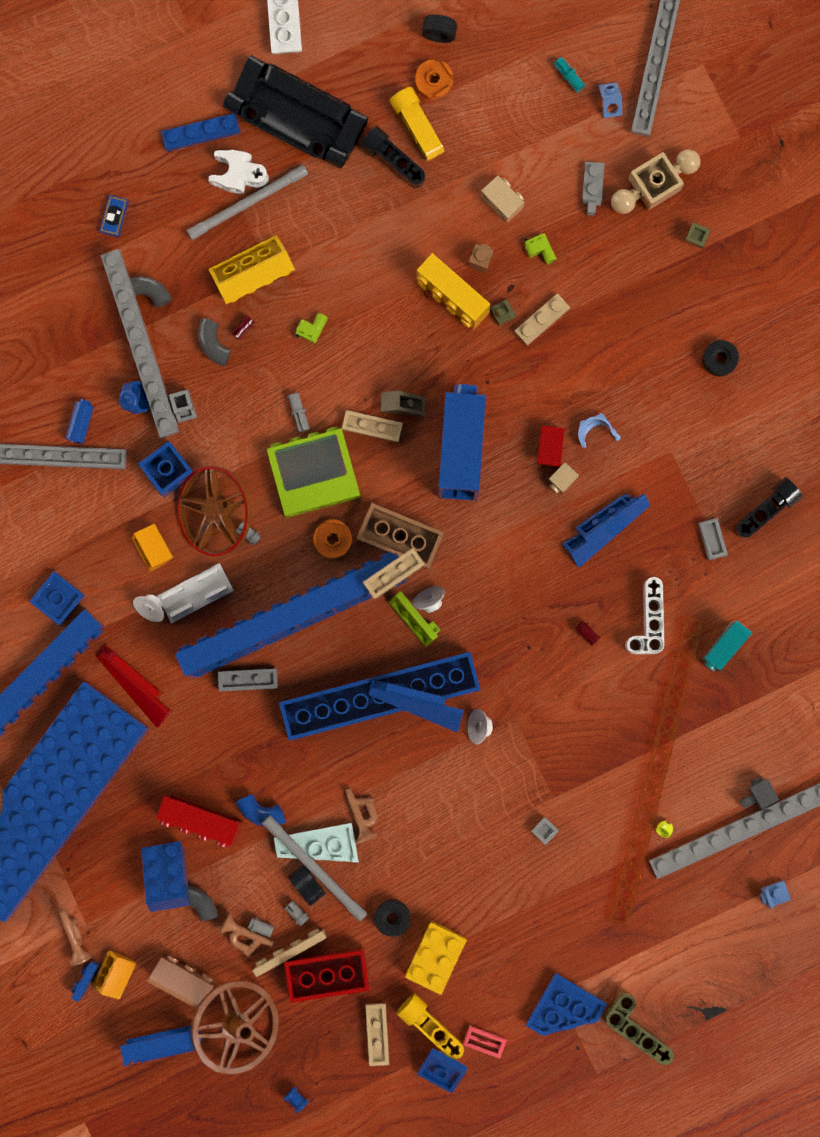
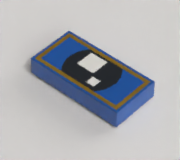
(114, 216)

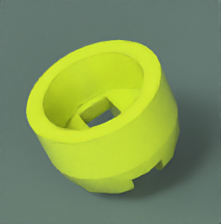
(664, 829)

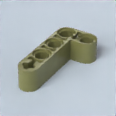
(640, 1033)

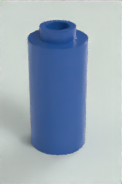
(79, 421)

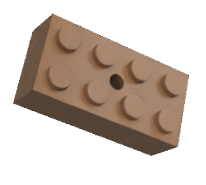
(383, 527)

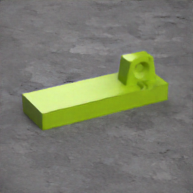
(424, 631)

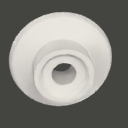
(429, 599)
(149, 607)
(479, 726)

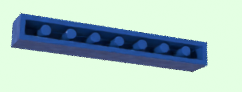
(47, 667)

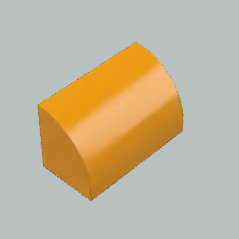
(151, 547)
(114, 975)

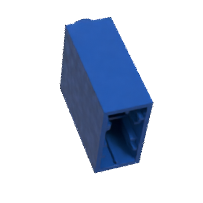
(462, 443)

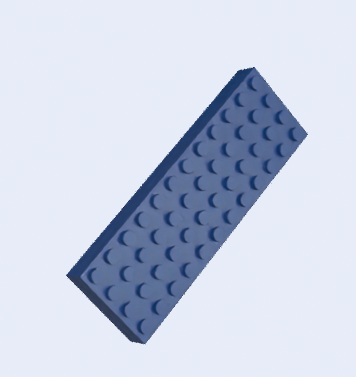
(280, 621)
(60, 787)

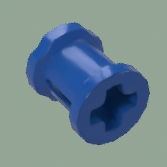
(296, 1100)

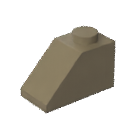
(402, 403)

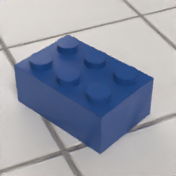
(165, 876)

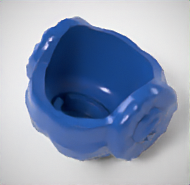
(134, 398)

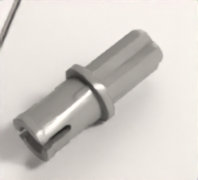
(298, 412)

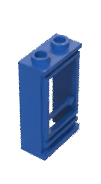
(157, 1045)

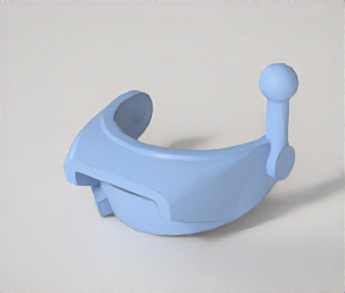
(586, 425)

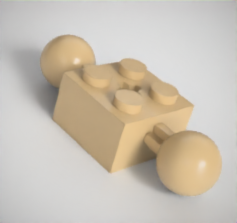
(659, 170)

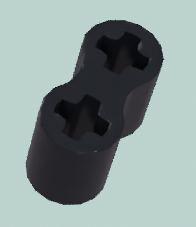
(307, 885)

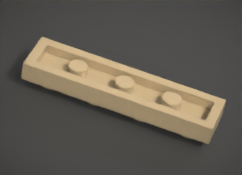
(296, 947)

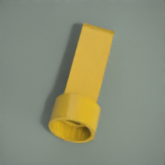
(407, 106)
(414, 1012)

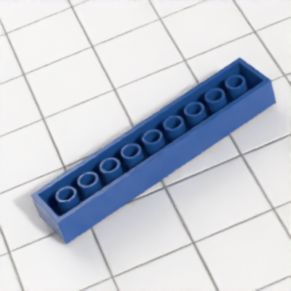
(353, 704)

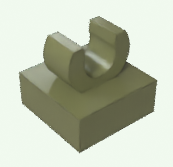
(697, 235)
(503, 312)

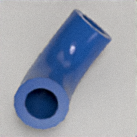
(256, 813)

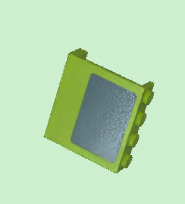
(313, 472)

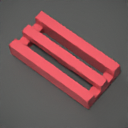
(469, 1036)

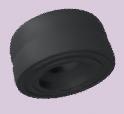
(439, 28)
(720, 369)
(400, 926)

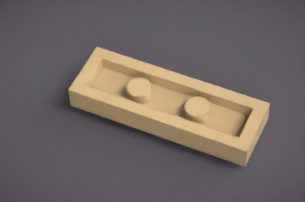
(542, 319)
(372, 426)
(393, 573)
(377, 1034)

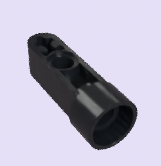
(377, 144)
(783, 495)

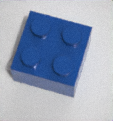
(166, 469)

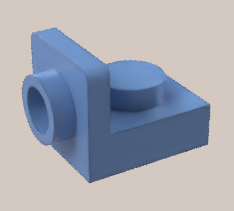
(774, 894)

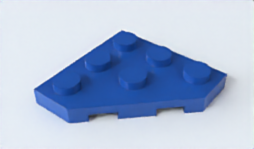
(564, 1007)

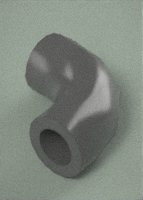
(151, 288)
(209, 343)
(202, 904)

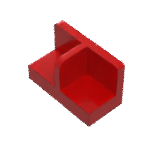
(550, 446)

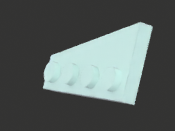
(328, 843)

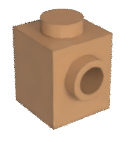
(481, 258)

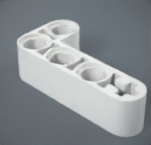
(649, 615)

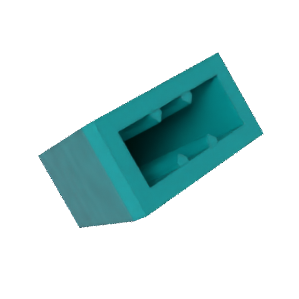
(726, 646)

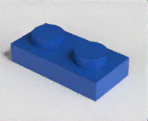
(88, 973)

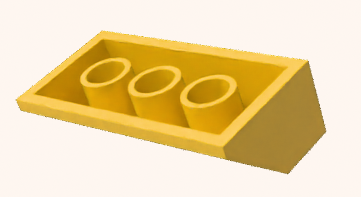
(251, 269)

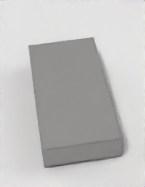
(712, 539)

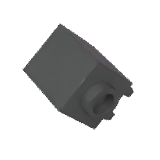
(761, 794)

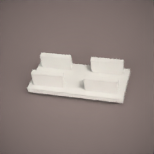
(284, 26)
(195, 593)

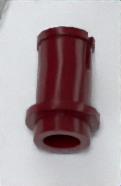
(241, 329)
(587, 633)

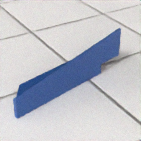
(603, 527)
(418, 703)

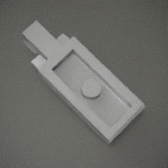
(592, 186)

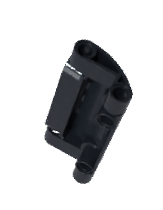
(296, 111)

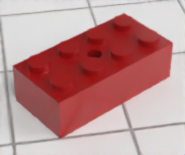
(200, 820)
(307, 977)

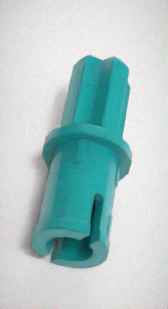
(569, 74)

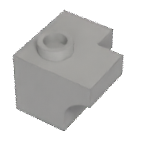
(183, 405)

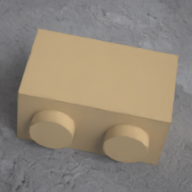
(503, 198)

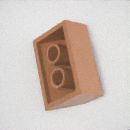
(181, 980)

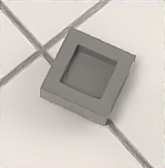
(545, 830)

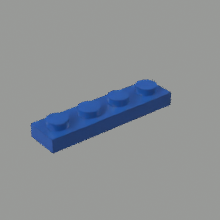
(200, 132)

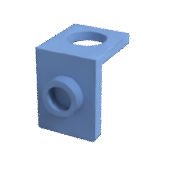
(611, 95)

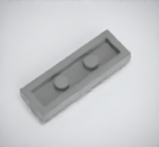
(248, 680)

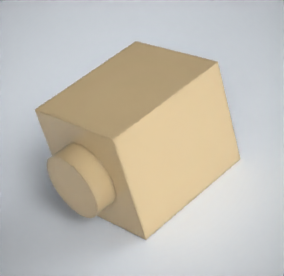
(562, 479)

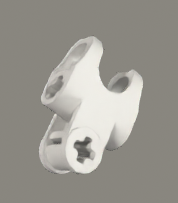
(240, 172)

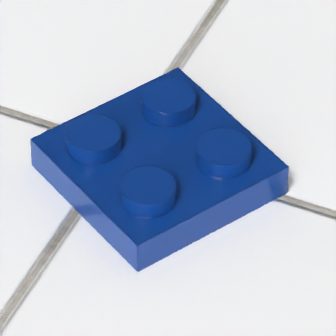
(57, 598)
(442, 1070)

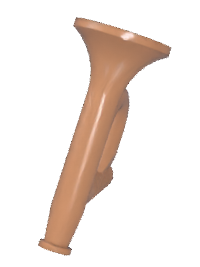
(363, 824)
(230, 925)
(75, 938)

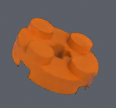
(435, 68)
(326, 530)

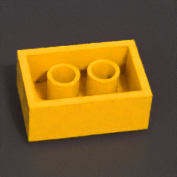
(435, 957)

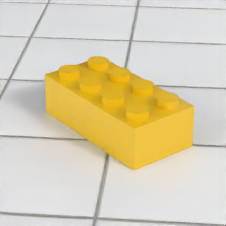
(452, 291)

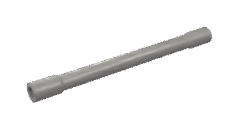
(292, 176)
(351, 905)

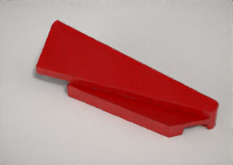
(135, 685)

